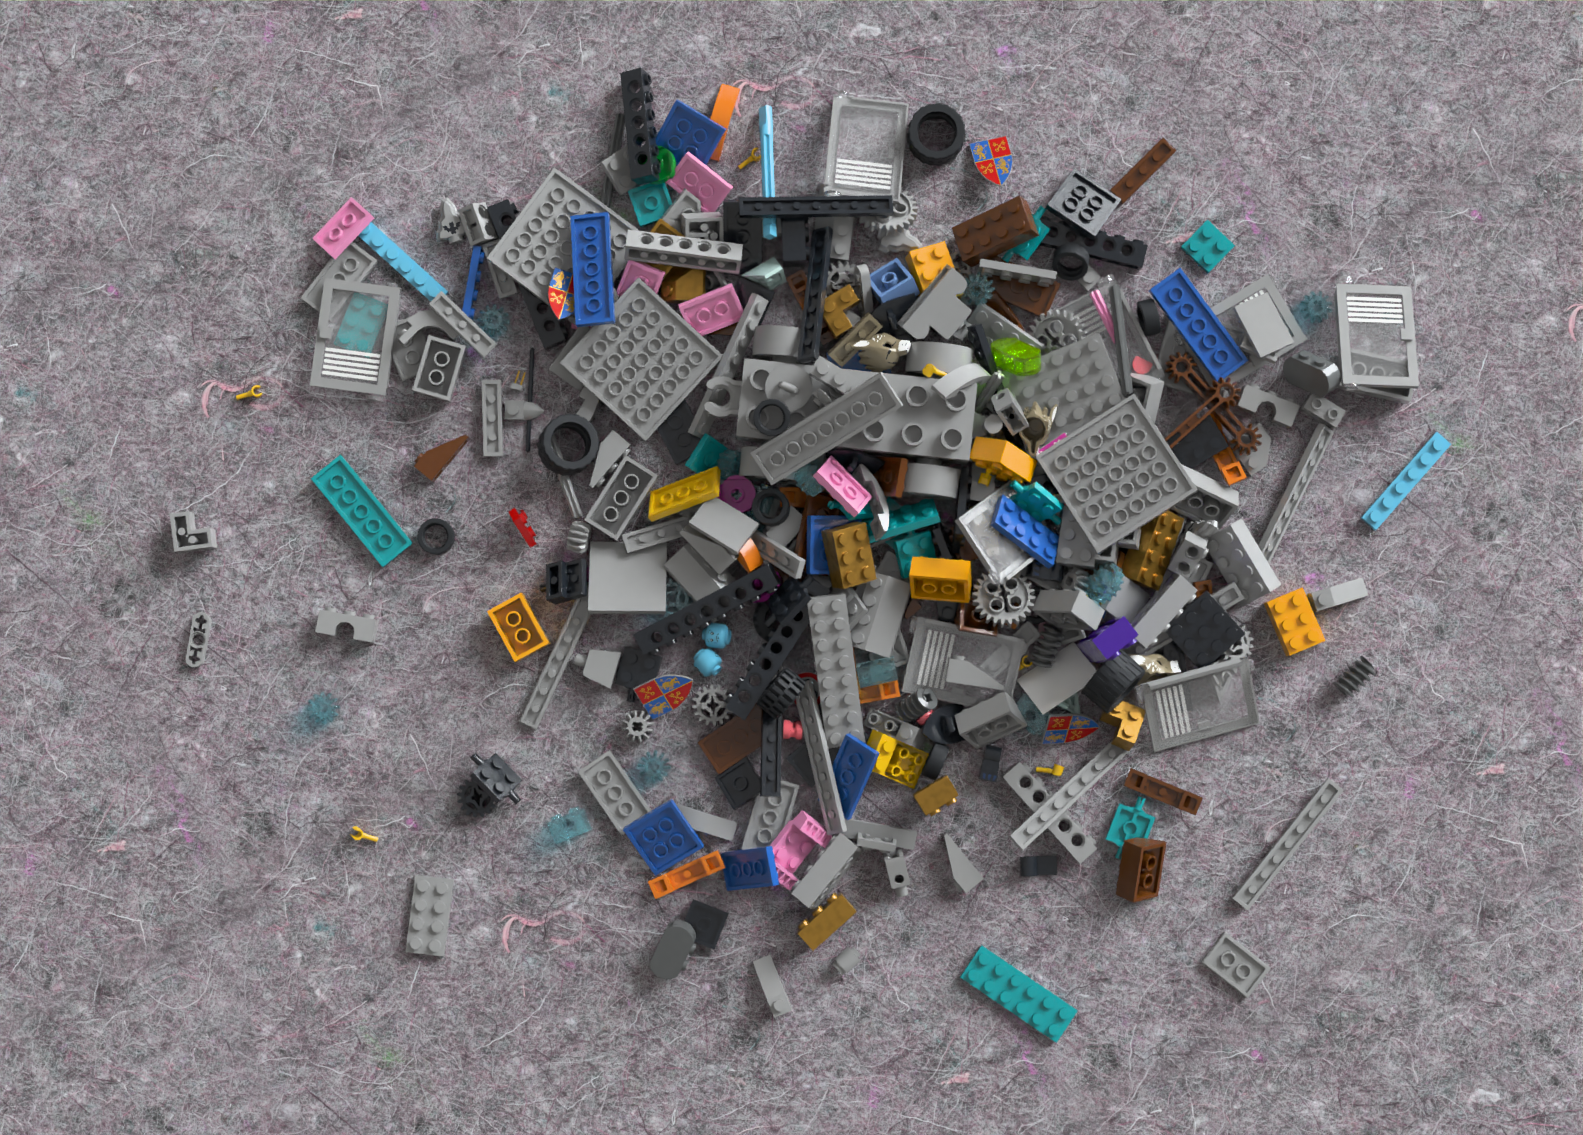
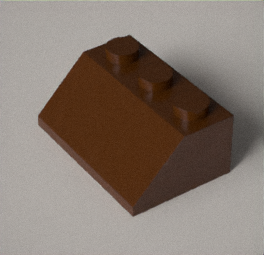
(1140, 869)

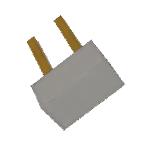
(517, 387)

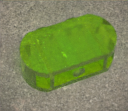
(1016, 356)

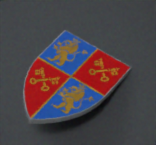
(993, 159)
(663, 693)
(1068, 728)

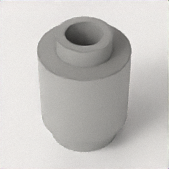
(847, 960)

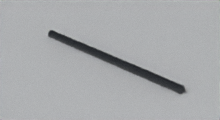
(530, 396)

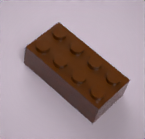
(995, 231)

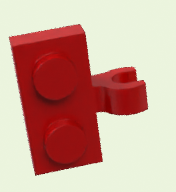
(520, 521)

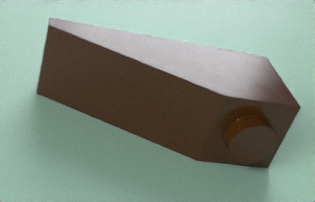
(436, 460)

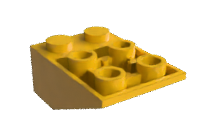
(897, 759)

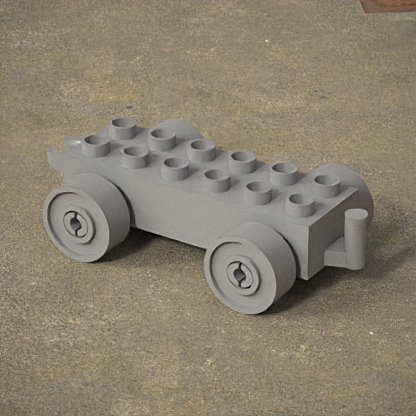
(920, 430)

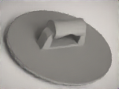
(789, 385)

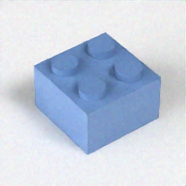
(892, 282)

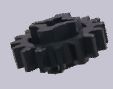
(479, 805)

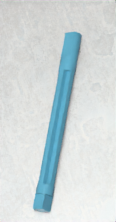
(767, 165)

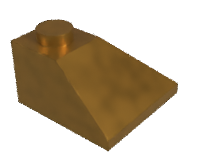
(683, 284)

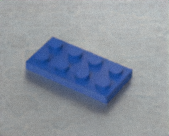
(1025, 531)
(852, 771)
(749, 868)

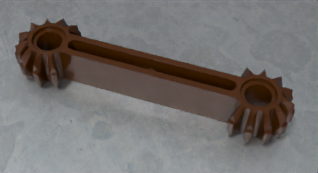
(1217, 412)
(1192, 421)

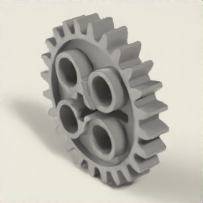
(902, 218)
(1067, 325)
(985, 600)

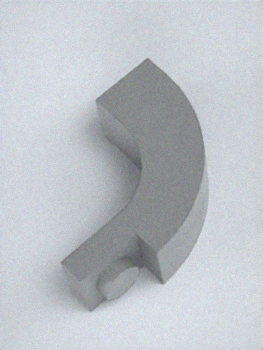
(425, 320)

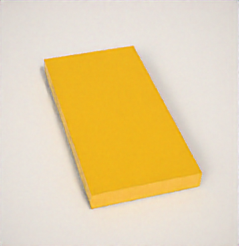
(684, 493)

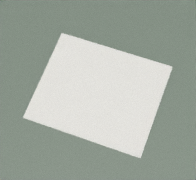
(1053, 685)

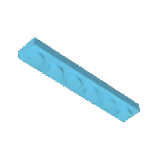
(401, 262)
(1405, 481)

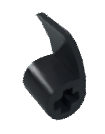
(1038, 865)

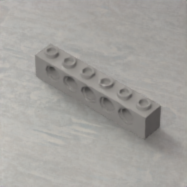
(683, 251)
(1079, 852)

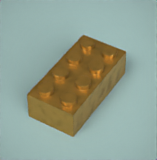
(1155, 549)

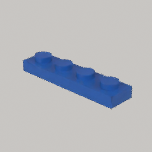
(474, 276)

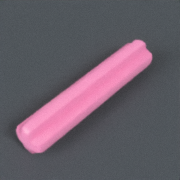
(1103, 312)

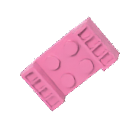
(795, 844)

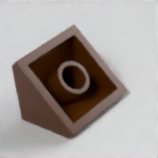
(969, 621)

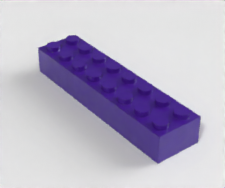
(1108, 640)

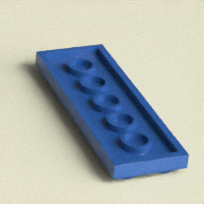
(592, 269)
(1198, 325)

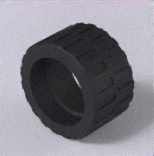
(942, 112)
(584, 429)
(1113, 682)

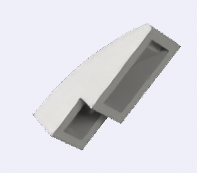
(590, 404)

